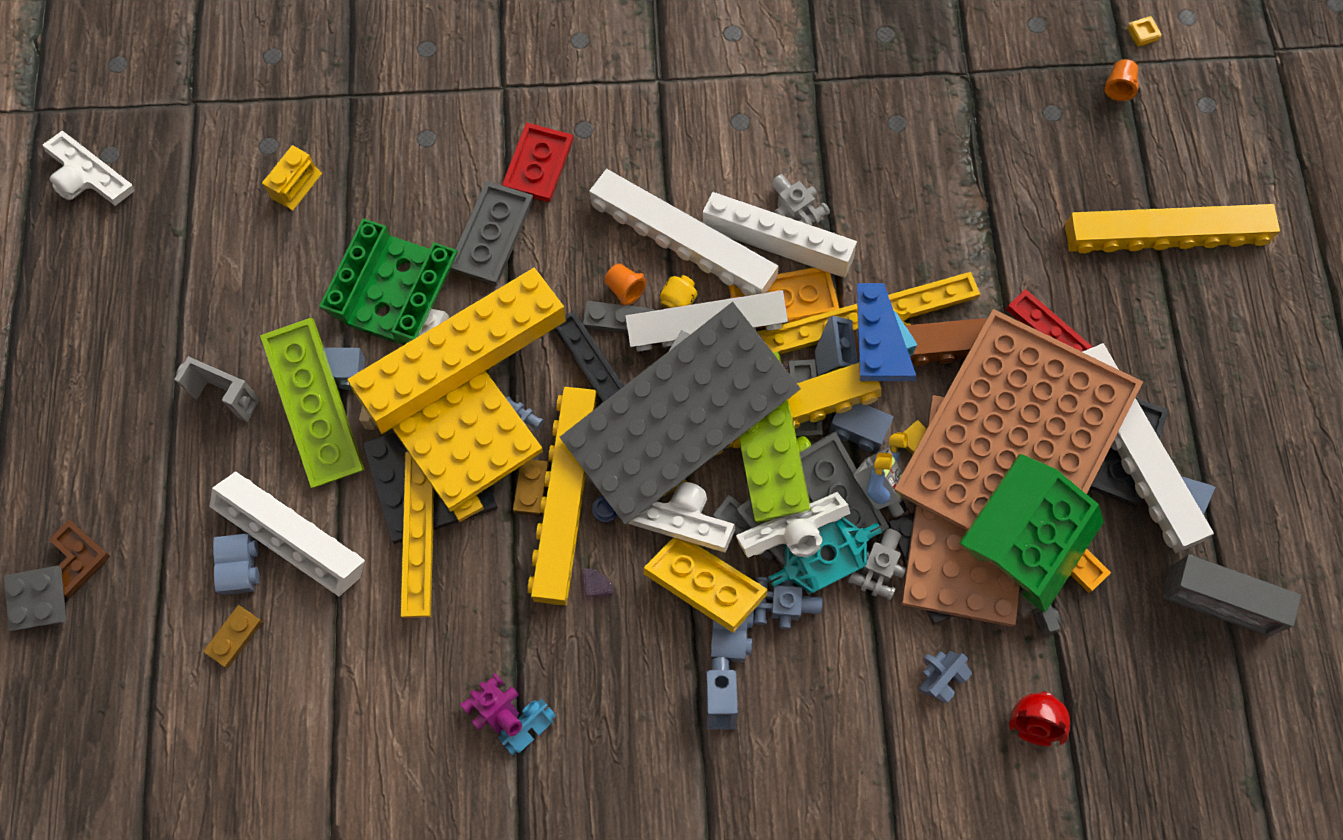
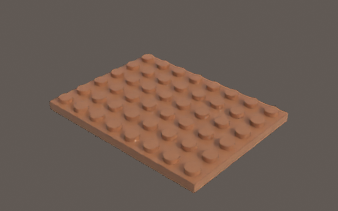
(1013, 399)

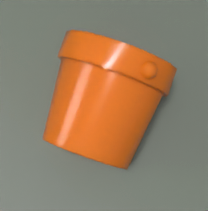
(1123, 81)
(625, 283)

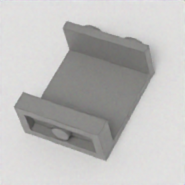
(239, 397)

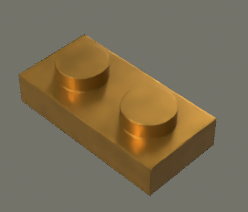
(530, 487)
(233, 636)

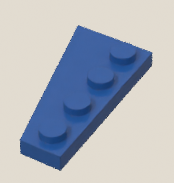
(880, 340)

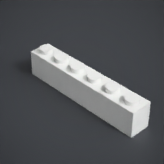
(779, 234)
(666, 324)
(287, 533)

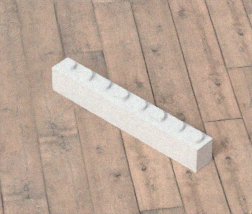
(683, 234)
(1156, 475)

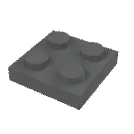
(35, 598)

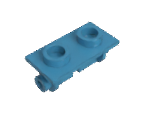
(533, 717)

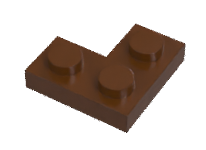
(82, 554)

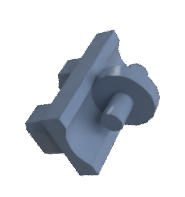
(940, 671)

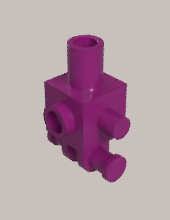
(494, 707)

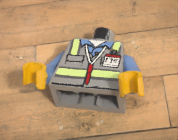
(880, 475)

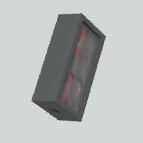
(1231, 596)

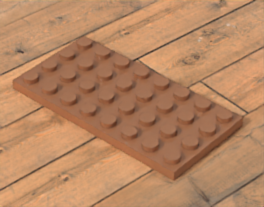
(950, 579)

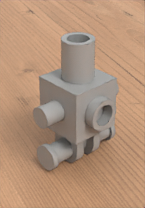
(797, 201)
(881, 565)

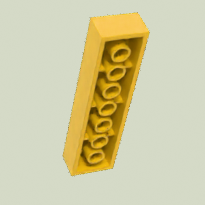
(457, 350)

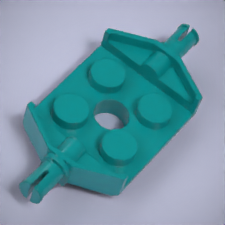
(813, 571)

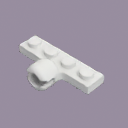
(83, 171)
(684, 520)
(795, 531)

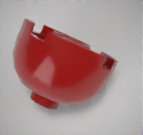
(1041, 719)

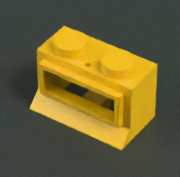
(286, 176)

